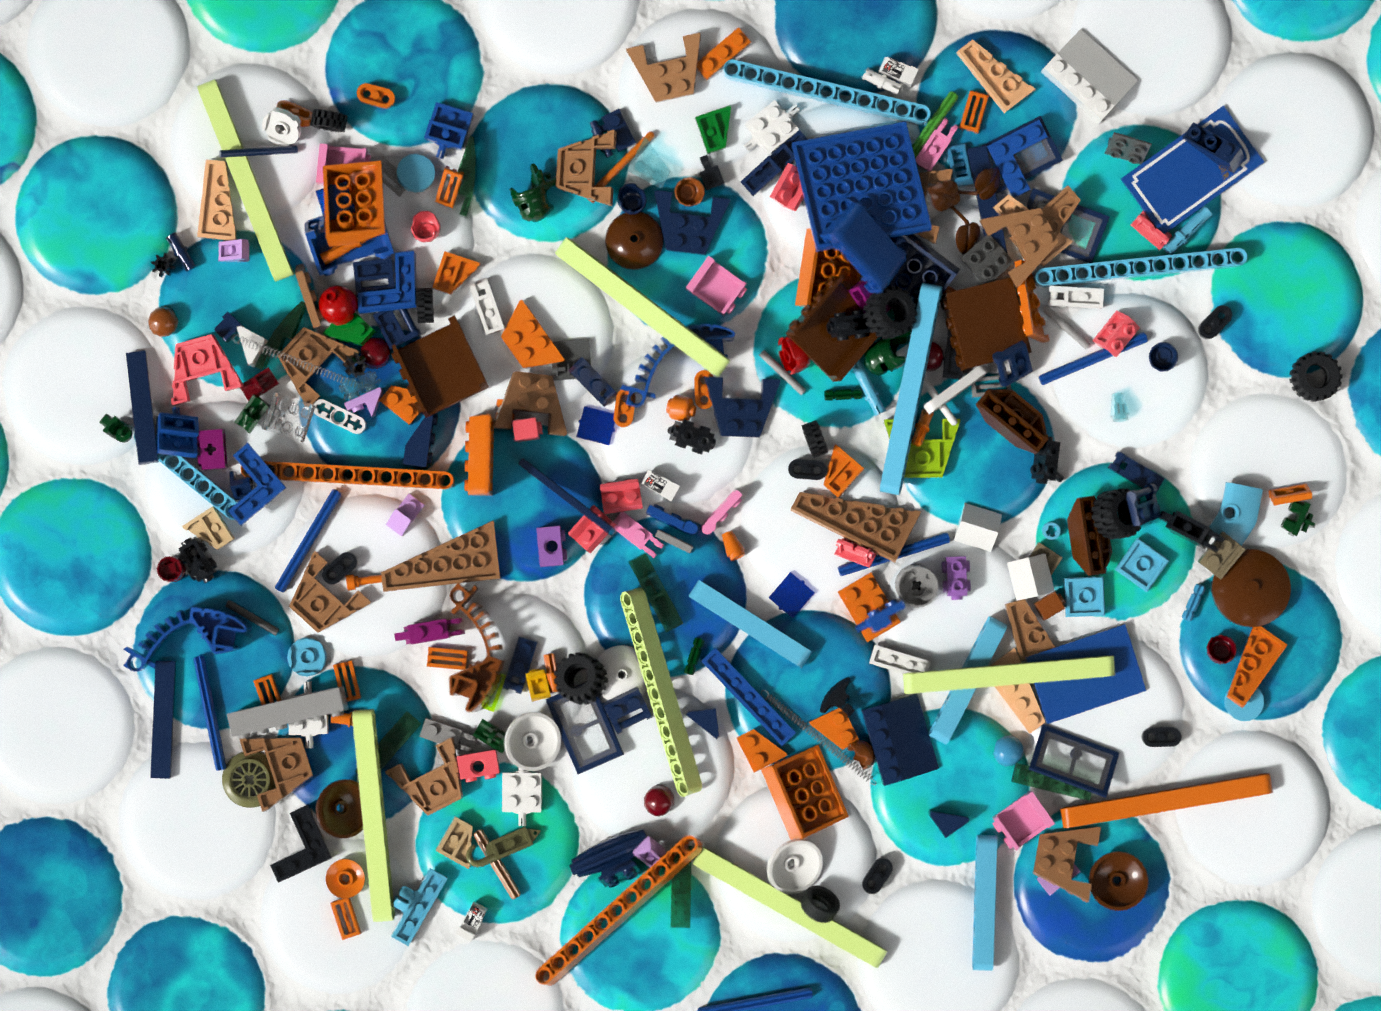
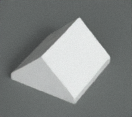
(251, 355)
(978, 527)
(1030, 577)

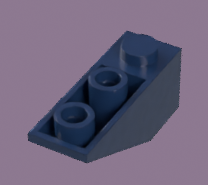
(1214, 147)
(417, 448)

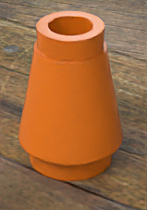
(732, 546)

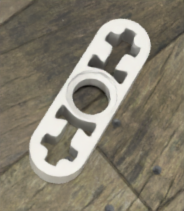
(355, 418)

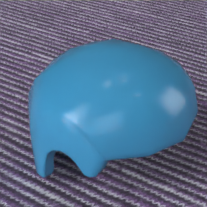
(1008, 750)

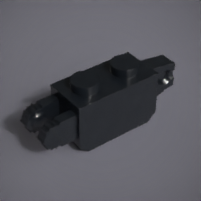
(1191, 530)

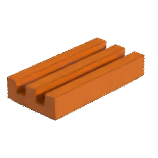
(969, 127)
(453, 173)
(1290, 494)
(430, 657)
(343, 665)
(274, 687)
(341, 902)

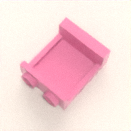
(339, 155)
(716, 286)
(1022, 820)

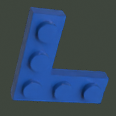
(1004, 149)
(394, 299)
(268, 485)

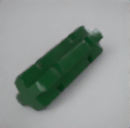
(843, 394)
(694, 656)

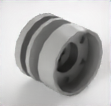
(916, 597)

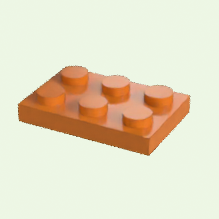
(864, 597)

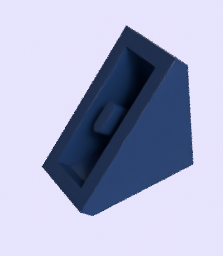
(706, 719)
(947, 822)

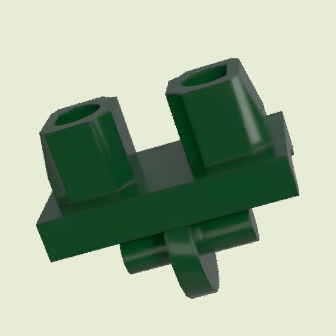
(252, 413)
(116, 428)
(1300, 510)
(490, 735)

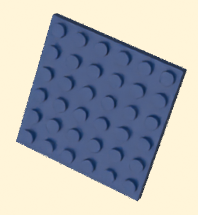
(866, 168)

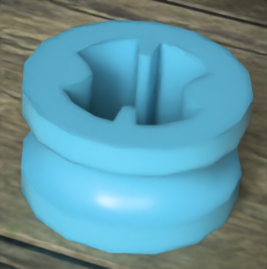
(1045, 528)

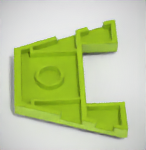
(932, 456)

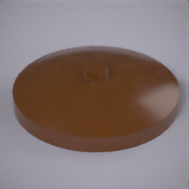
(1252, 589)

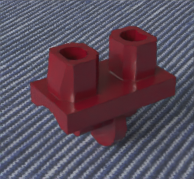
(259, 384)

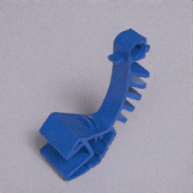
(714, 335)
(214, 625)

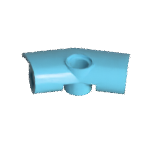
(1245, 505)

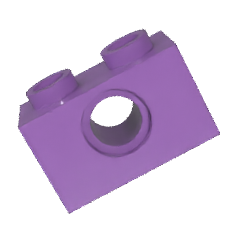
(546, 535)

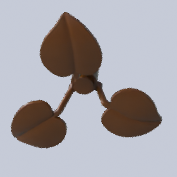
(946, 195)

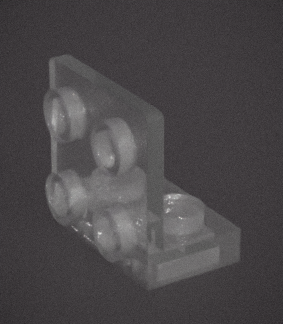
(288, 417)

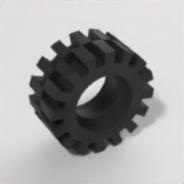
(329, 120)
(425, 309)
(814, 439)

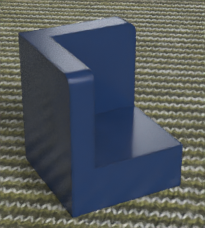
(227, 327)
(240, 487)

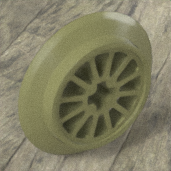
(228, 778)

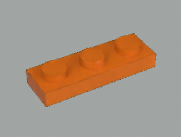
(724, 51)

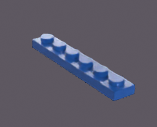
(748, 696)

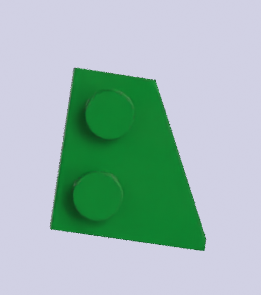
(714, 129)
(354, 331)

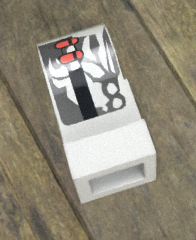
(898, 71)
(660, 485)
(471, 921)

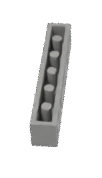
(288, 711)

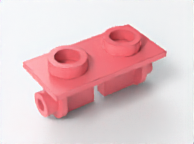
(1149, 231)
(854, 552)

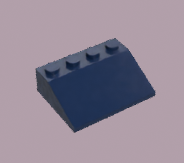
(921, 266)
(900, 739)

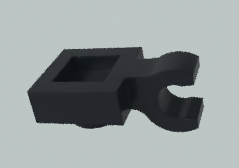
(711, 175)

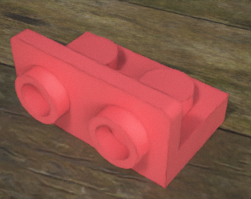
(788, 189)
(1116, 333)
(621, 496)
(588, 533)

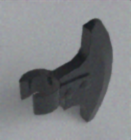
(838, 697)

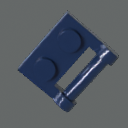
(371, 271)
(392, 330)
(1018, 361)
(1146, 510)
(625, 704)

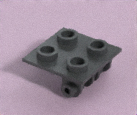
(1127, 148)
(987, 260)
(572, 352)

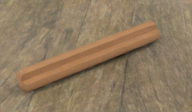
(498, 867)

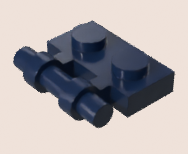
(615, 122)

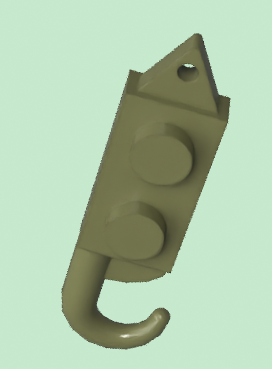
(504, 846)

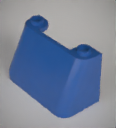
(317, 241)
(865, 246)

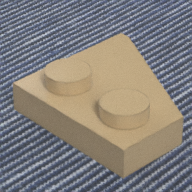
(210, 528)
(456, 841)

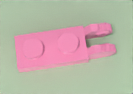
(935, 147)
(721, 512)
(635, 533)

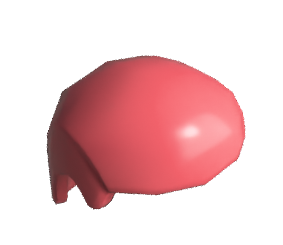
(425, 226)

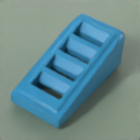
(967, 179)

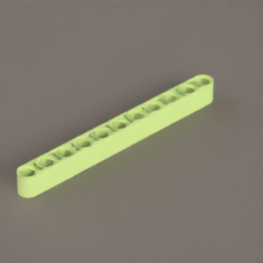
(245, 181)
(642, 307)
(1008, 674)
(661, 692)
(373, 815)
(788, 907)

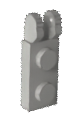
(440, 732)

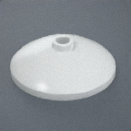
(621, 659)
(543, 744)
(798, 873)

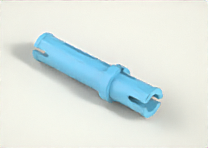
(1180, 237)
(868, 388)

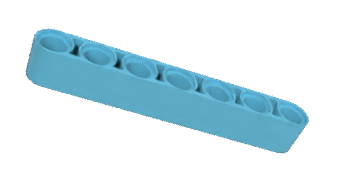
(195, 482)
(750, 624)
(959, 699)
(984, 902)

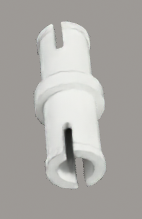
(882, 81)

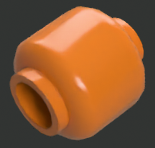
(681, 408)

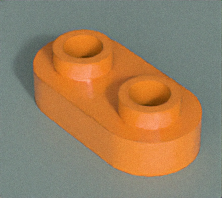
(376, 96)
(304, 114)
(701, 389)
(622, 408)

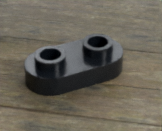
(1214, 322)
(807, 469)
(340, 568)
(1160, 736)
(877, 875)

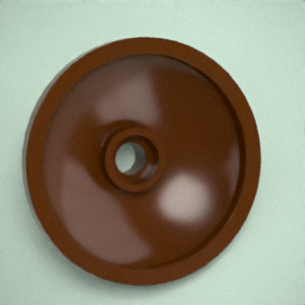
(634, 254)
(346, 821)
(1125, 893)

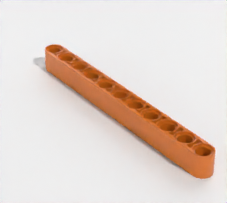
(357, 479)
(1166, 800)
(609, 912)

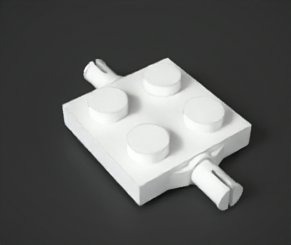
(771, 127)
(310, 728)
(521, 793)

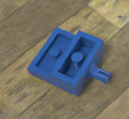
(448, 128)
(177, 434)
(880, 619)

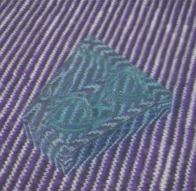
(649, 165)

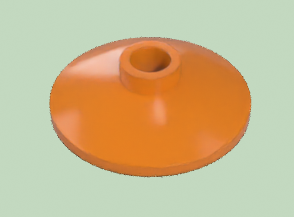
(337, 885)

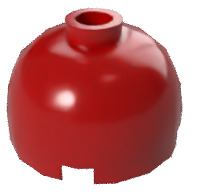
(338, 305)
(792, 356)

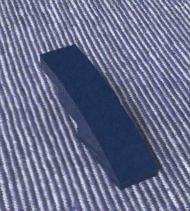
(772, 165)

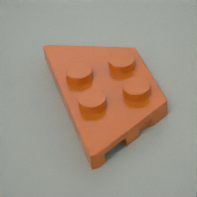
(529, 340)

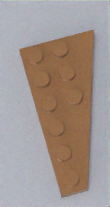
(863, 523)
(460, 560)

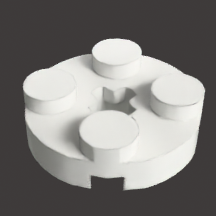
(288, 120)

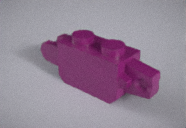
(429, 631)

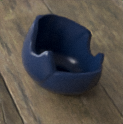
(631, 199)
(1163, 356)

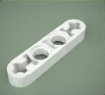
(955, 389)

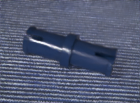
(181, 251)

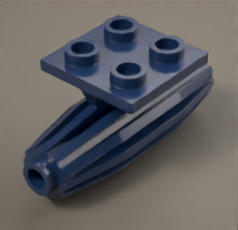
(611, 859)

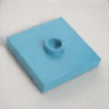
(1141, 564)
(1084, 596)

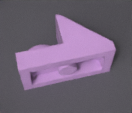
(234, 251)
(371, 399)
(405, 514)

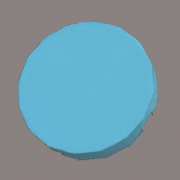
(415, 173)
(307, 657)
(1249, 711)

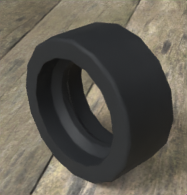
(816, 912)

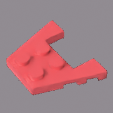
(199, 359)

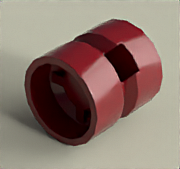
(171, 569)

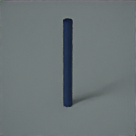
(258, 151)

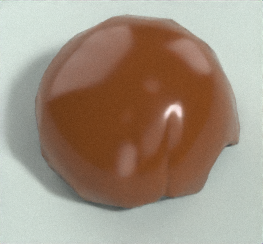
(689, 191)
(163, 321)
(863, 753)

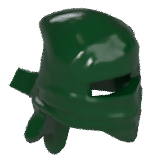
(534, 202)
(882, 355)

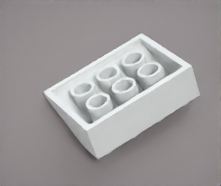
(1089, 76)

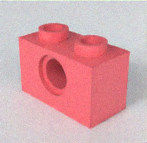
(527, 429)
(467, 761)

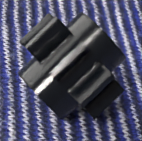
(157, 263)
(359, 368)

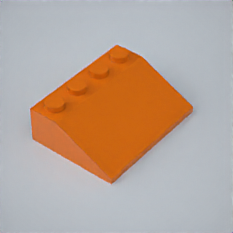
(366, 190)
(819, 267)
(480, 456)
(804, 793)

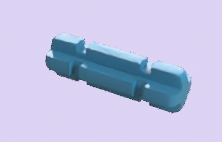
(1193, 602)

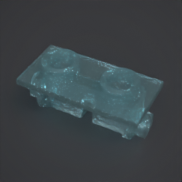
(353, 390)

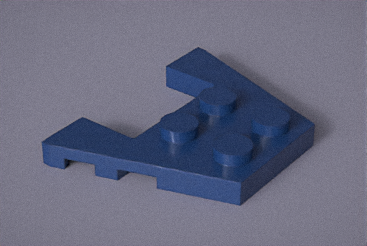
(688, 232)
(741, 416)

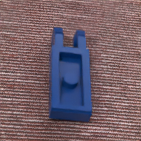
(672, 520)

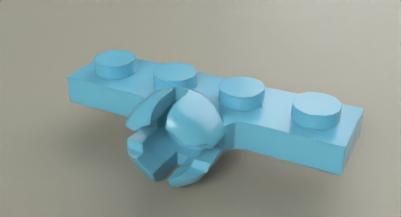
(416, 905)

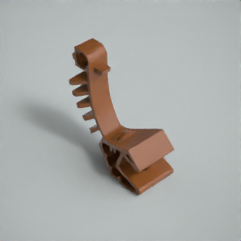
(481, 679)

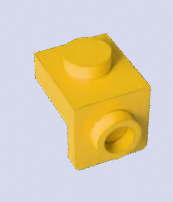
(537, 684)

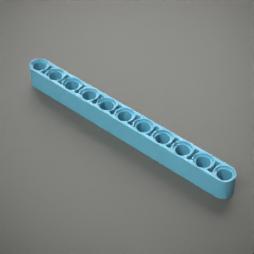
(816, 94)
(1149, 264)
(911, 389)

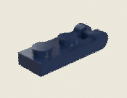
(592, 381)
(1135, 471)
(520, 664)

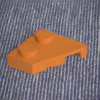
(841, 472)

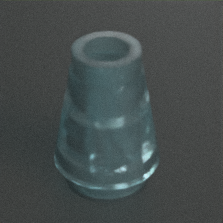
(1119, 409)

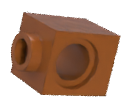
(1049, 605)

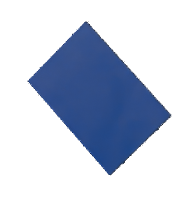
(1076, 696)

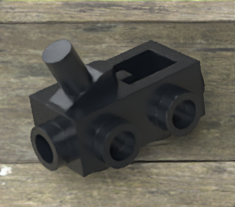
(844, 325)
(686, 435)
(1046, 463)
(200, 566)

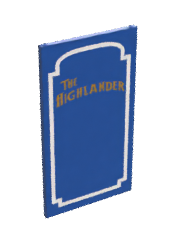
(1184, 179)

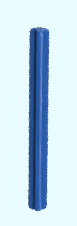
(1088, 360)
(308, 540)
(907, 550)
(209, 712)
(761, 1001)

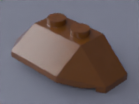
(1013, 419)
(1087, 545)

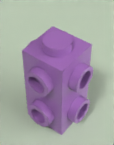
(956, 577)

